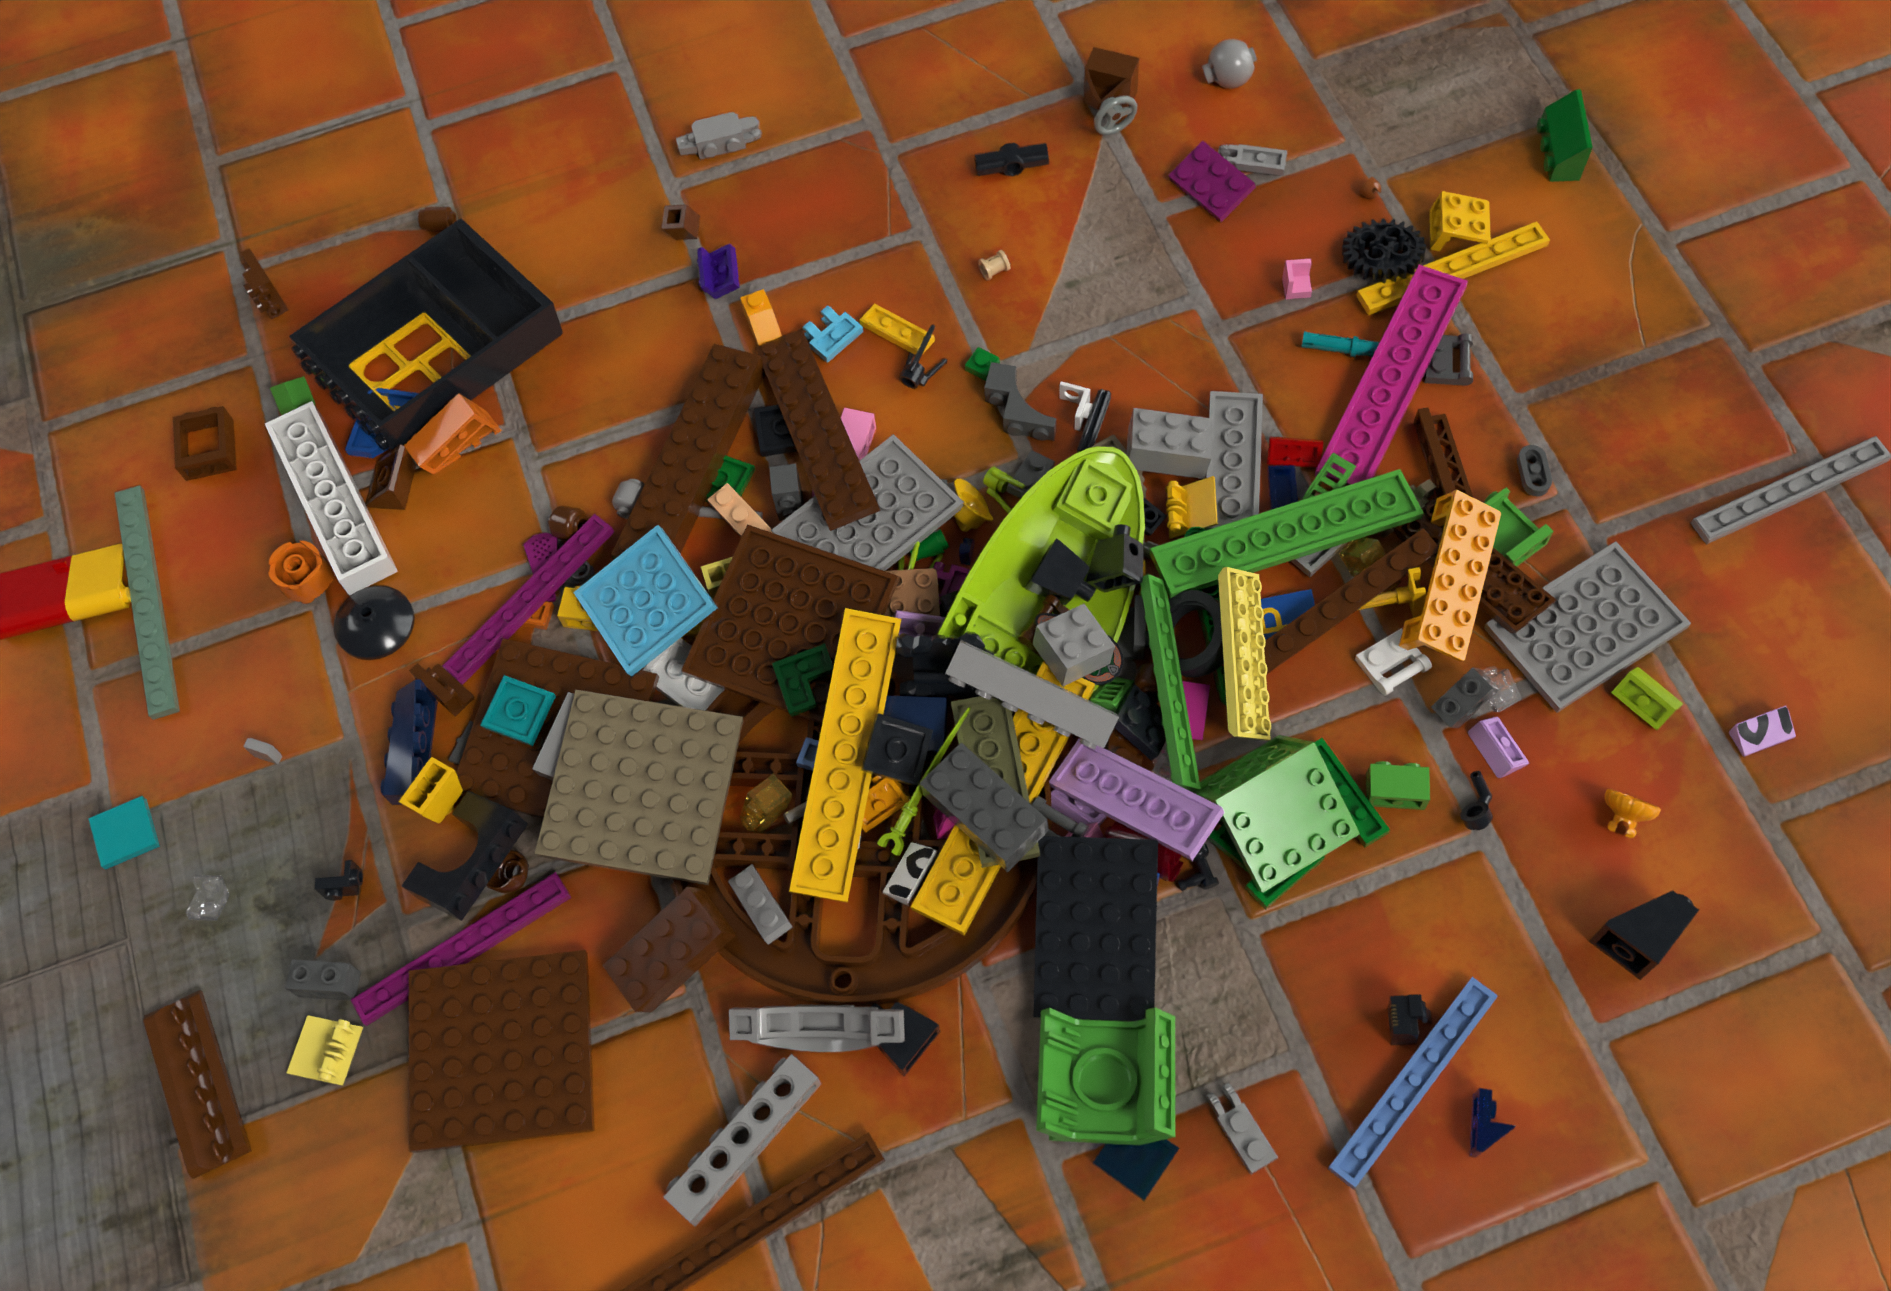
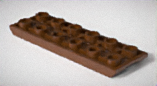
(1507, 591)
(196, 1085)

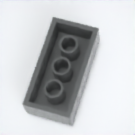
(984, 807)

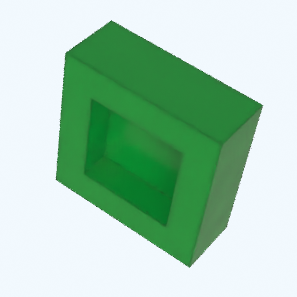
(980, 363)

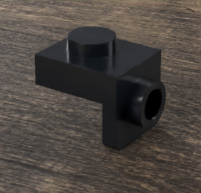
(336, 887)

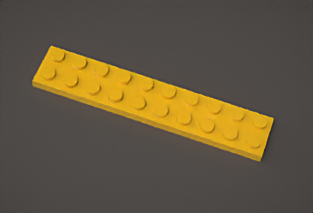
(837, 784)
(957, 878)

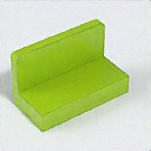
(1646, 698)

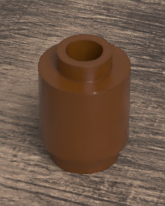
(436, 218)

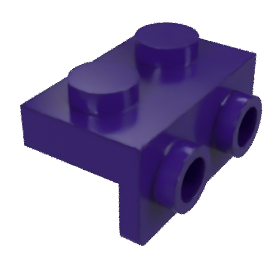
(718, 271)

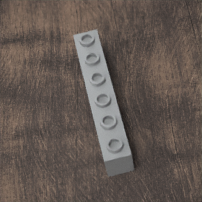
(718, 1181)

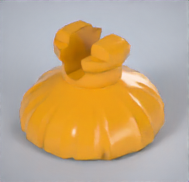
(1629, 810)

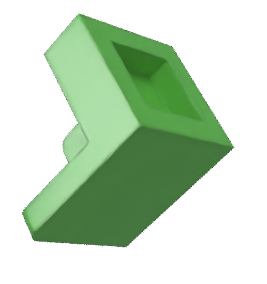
(292, 395)

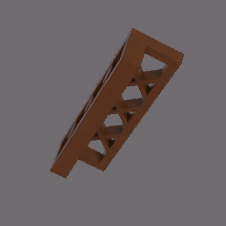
(1434, 455)

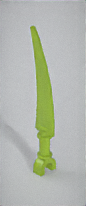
(910, 808)

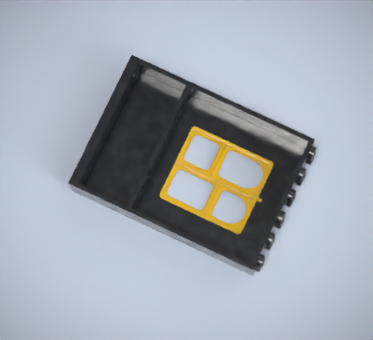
(458, 290)

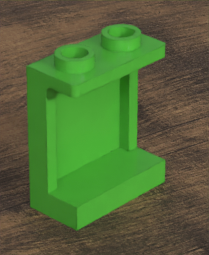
(1516, 535)

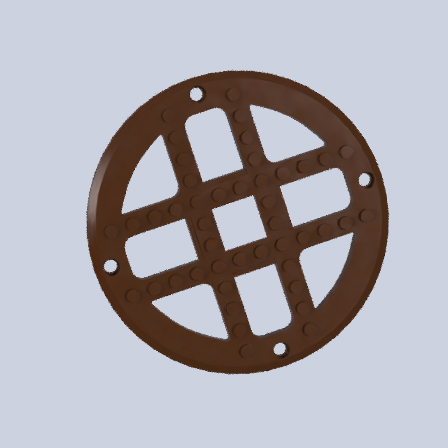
(891, 968)

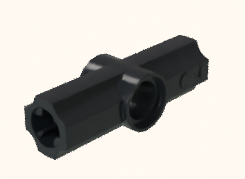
(1011, 159)

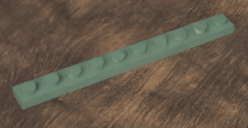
(147, 603)

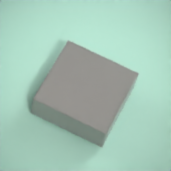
(263, 750)

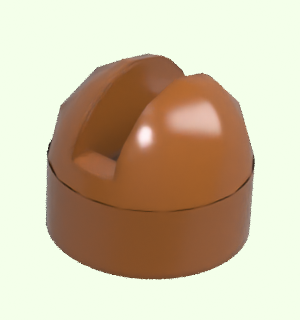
(1369, 187)

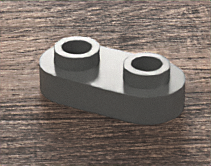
(1534, 473)

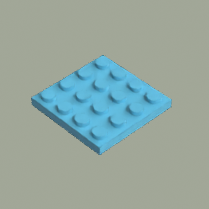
(645, 600)

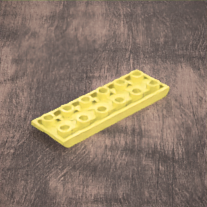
(1244, 654)

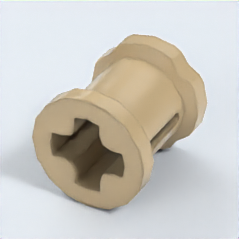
(994, 265)

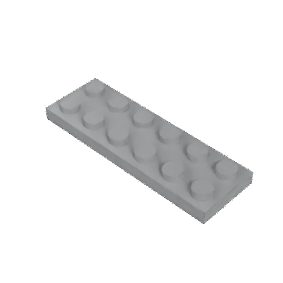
(1235, 454)

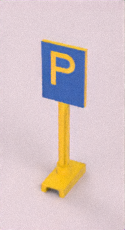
(1285, 608)

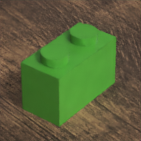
(1398, 785)

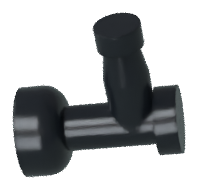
(1204, 875)

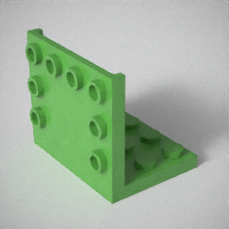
(1280, 808)

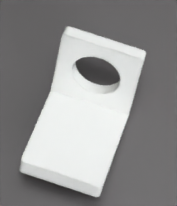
(1083, 400)

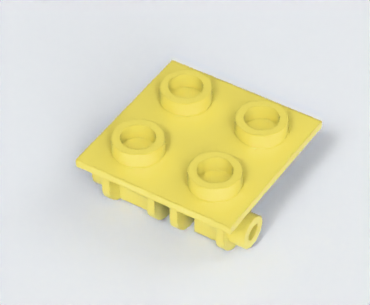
(325, 1050)

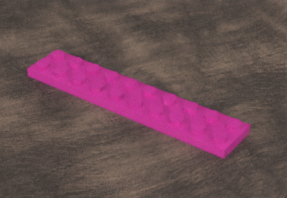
(1394, 373)

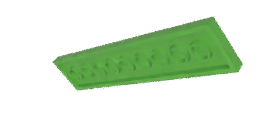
(1287, 532)

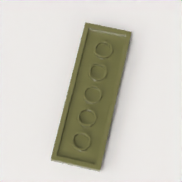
(993, 739)

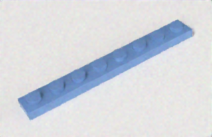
(1412, 1083)

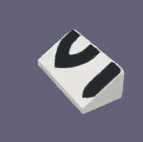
(910, 873)

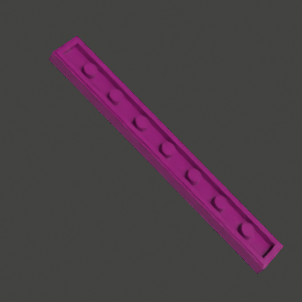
(528, 599)
(464, 945)

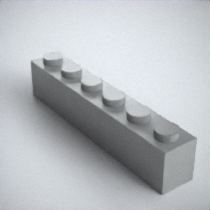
(1031, 694)

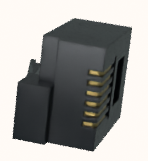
(1404, 1017)

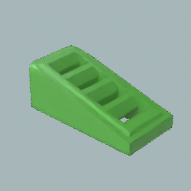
(1321, 477)
(1112, 693)

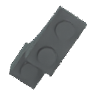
(1018, 415)

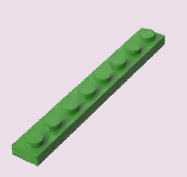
(1169, 684)

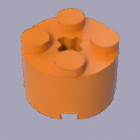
(300, 571)

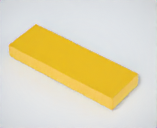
(894, 329)

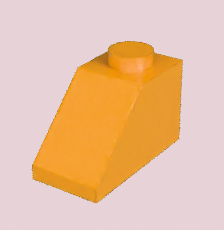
(760, 317)

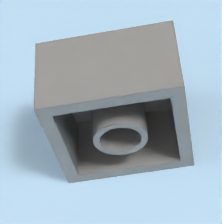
(1073, 644)

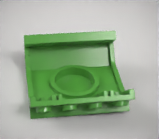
(1107, 1079)

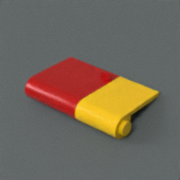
(62, 591)

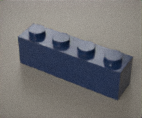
(408, 738)

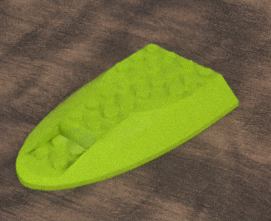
(1079, 507)

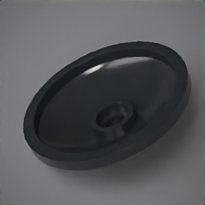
(381, 631)

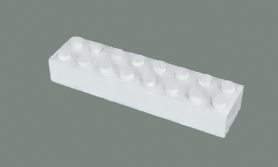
(331, 498)

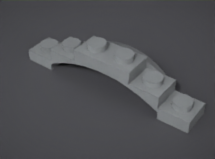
(817, 1027)

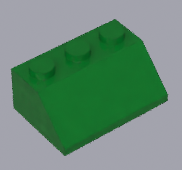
(1565, 138)

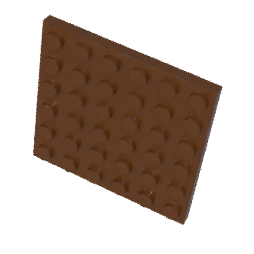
(777, 604)
(503, 766)
(500, 1051)

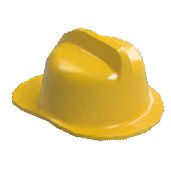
(974, 510)

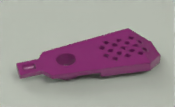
(534, 558)

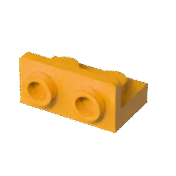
(883, 800)

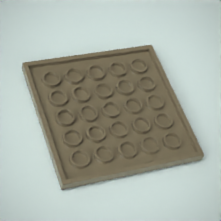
(640, 787)

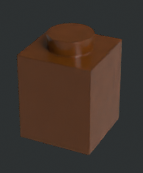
(681, 222)

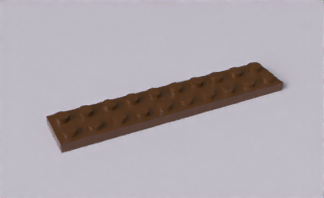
(817, 430)

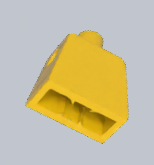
(433, 791)

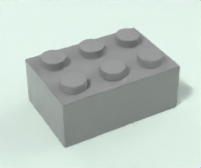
(1170, 443)

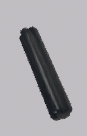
(1094, 420)

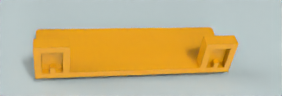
(1456, 576)

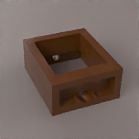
(197, 465)

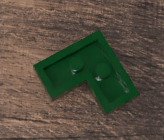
(796, 673)

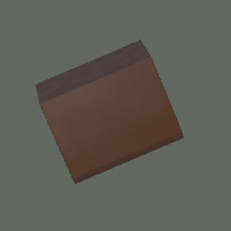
(392, 480)

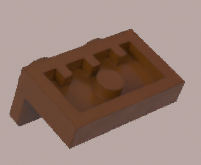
(444, 687)

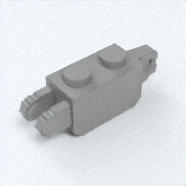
(719, 135)

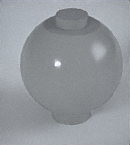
(1230, 64)

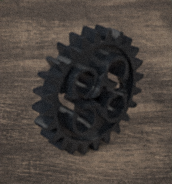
(1383, 243)

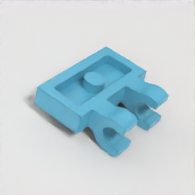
(835, 337)

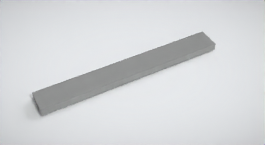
(1791, 490)

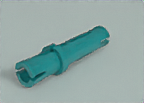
(1339, 344)

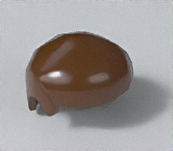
(510, 874)

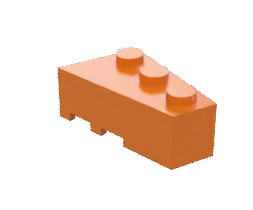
(449, 433)

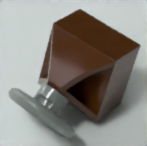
(1111, 88)

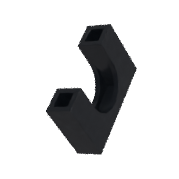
(459, 889)

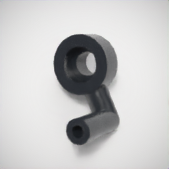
(1478, 814)

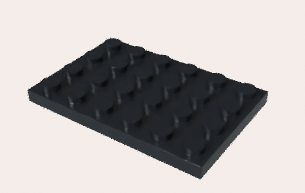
(1096, 927)

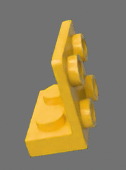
(1460, 218)

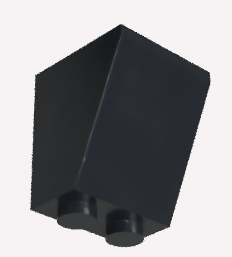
(1645, 933)

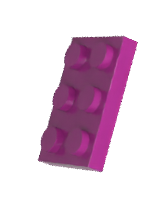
(1212, 181)

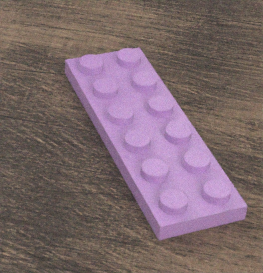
(1137, 798)

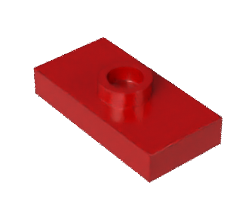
(1294, 451)

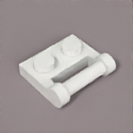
(1387, 655)

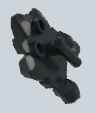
(930, 663)

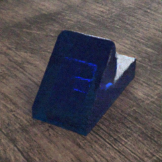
(1483, 1131)

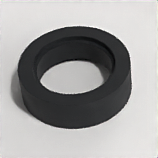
(1212, 656)

